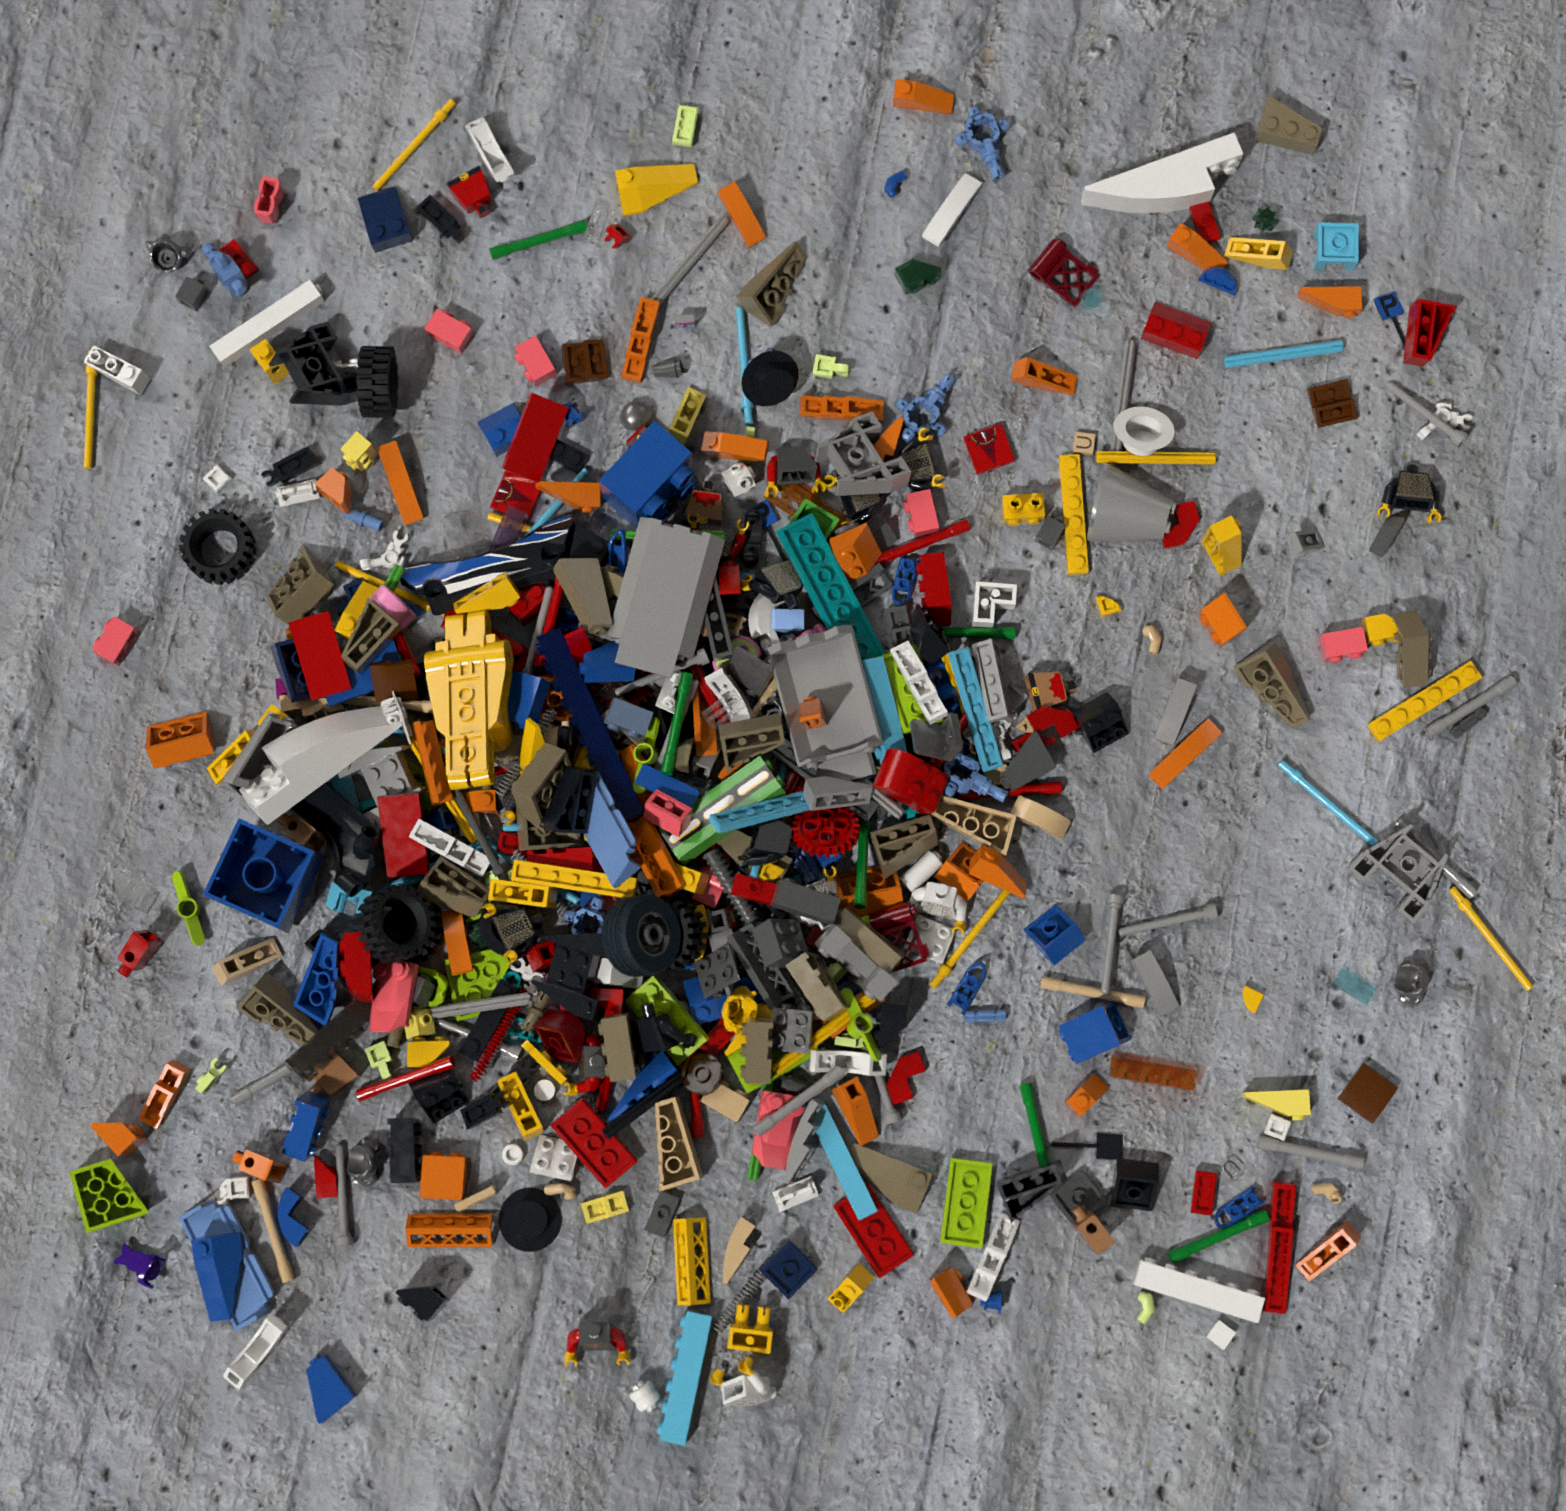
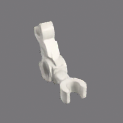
(1451, 418)
(390, 557)
(1000, 728)
(528, 975)

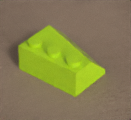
(105, 1196)

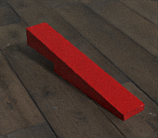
(1279, 1246)

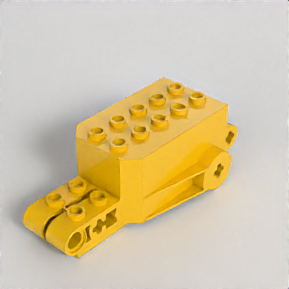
(469, 697)

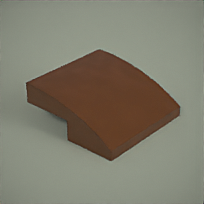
(584, 361)
(1332, 403)
(393, 677)
(1367, 1093)

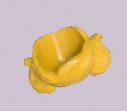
(738, 1007)

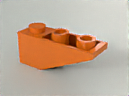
(856, 1110)

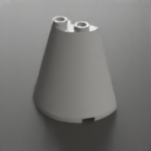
(1128, 509)
(252, 758)

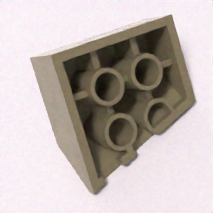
(300, 588)
(539, 782)
(533, 839)

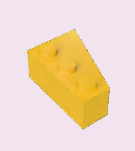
(1224, 545)

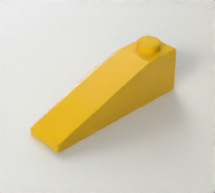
(651, 185)

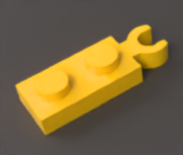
(544, 1059)

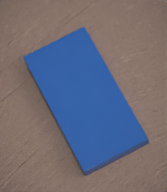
(362, 683)

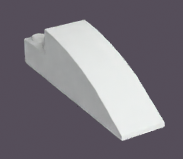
(1170, 182)
(312, 756)

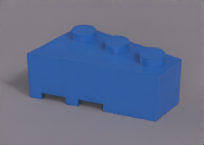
(306, 1126)

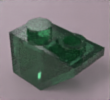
(915, 275)

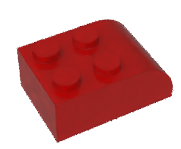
(910, 781)
(356, 967)

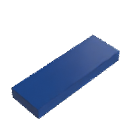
(652, 779)

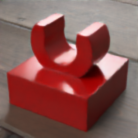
(618, 234)

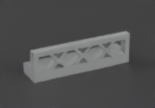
(993, 681)

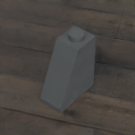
(1027, 764)

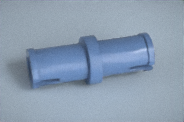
(364, 519)

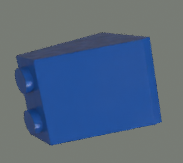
(1094, 1032)

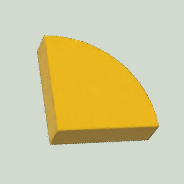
(1107, 606)
(770, 872)
(1251, 999)

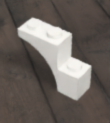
(489, 150)
(255, 1352)

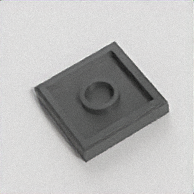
(1076, 1191)

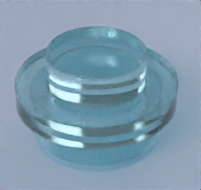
(1090, 299)

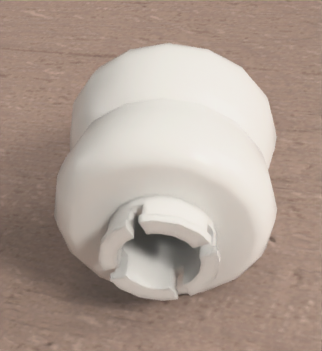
(644, 1396)

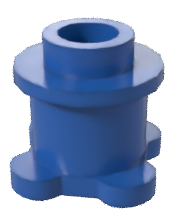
(573, 415)
(994, 1301)

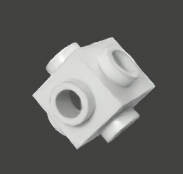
(739, 478)

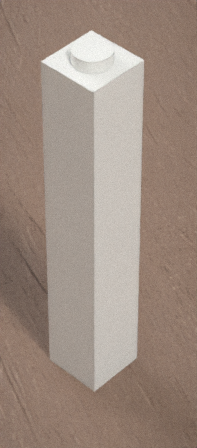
(268, 323)

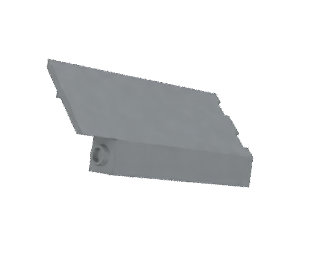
(664, 595)
(829, 669)

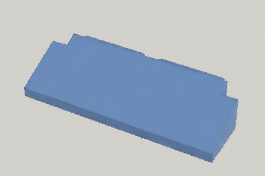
(611, 837)
(253, 1286)

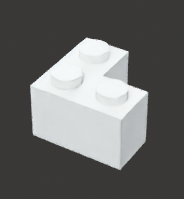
(991, 596)
(609, 976)

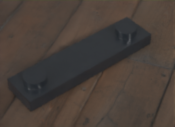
(486, 1024)

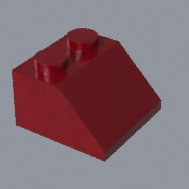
(561, 1035)

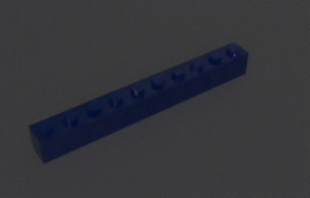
(587, 722)

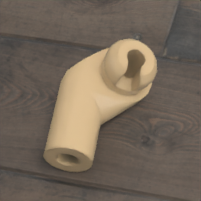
(1155, 638)
(568, 1190)
(1328, 1190)

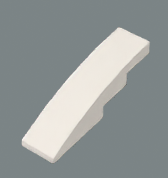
(951, 209)
(919, 682)
(449, 847)
(993, 1257)

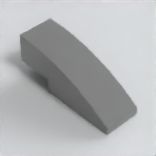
(1175, 711)
(1155, 983)

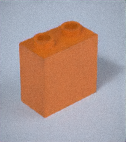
(443, 1176)

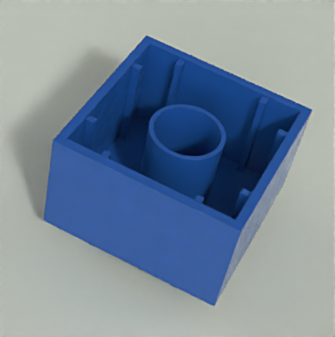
(649, 476)
(263, 875)

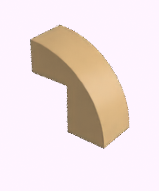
(1041, 817)

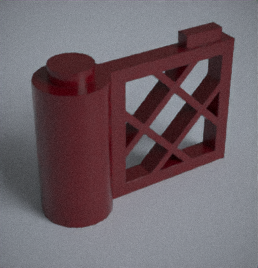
(1049, 263)
(898, 919)

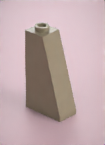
(586, 592)
(738, 843)
(869, 940)

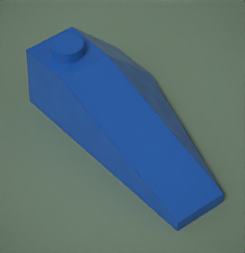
(318, 988)
(710, 1009)
(651, 1076)
(217, 1268)

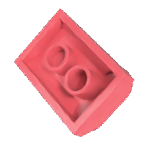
(392, 995)
(774, 1146)

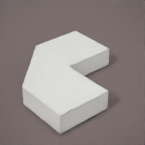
(232, 1189)

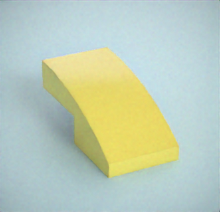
(604, 1207)

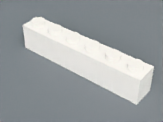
(1198, 1291)

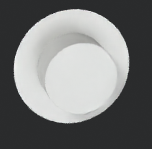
(1143, 430)

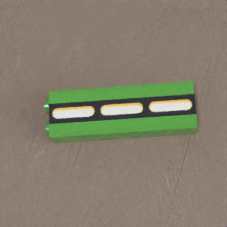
(745, 787)

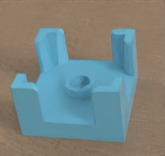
(1337, 244)
(337, 898)

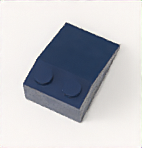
(384, 219)
(290, 670)

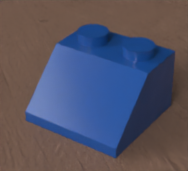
(500, 428)
(1055, 934)

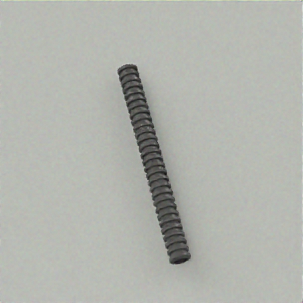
(746, 911)

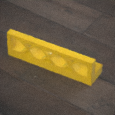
(687, 1261)

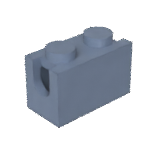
(628, 718)

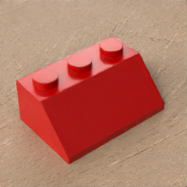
(1176, 330)

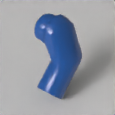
(891, 183)

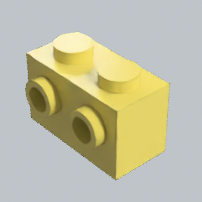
(358, 452)

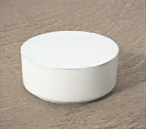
(544, 1090)
(512, 1154)

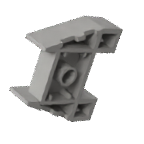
(859, 462)
(385, 774)
(1406, 866)
(865, 972)

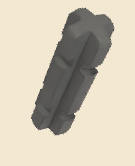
(1468, 723)

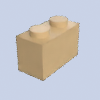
(727, 1102)

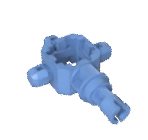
(988, 148)
(226, 270)
(932, 403)
(975, 782)
(578, 917)

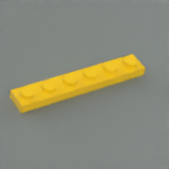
(1073, 514)
(1424, 701)
(570, 879)

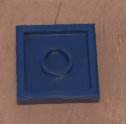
(788, 1269)

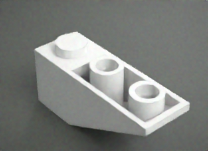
(117, 370)

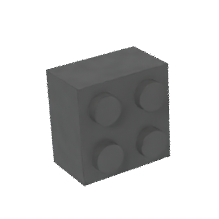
(779, 941)

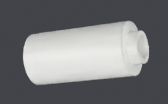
(921, 871)

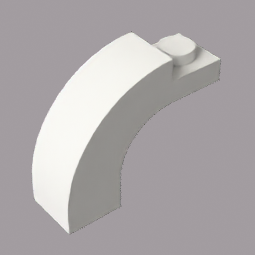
(761, 621)
(721, 684)
(849, 1060)

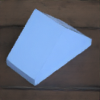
(788, 621)

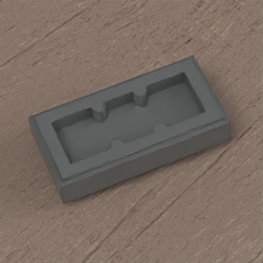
(662, 1214)

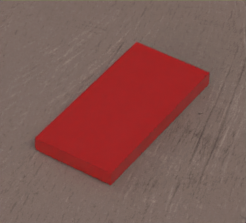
(534, 437)
(320, 655)
(397, 819)
(582, 1132)
(875, 1236)

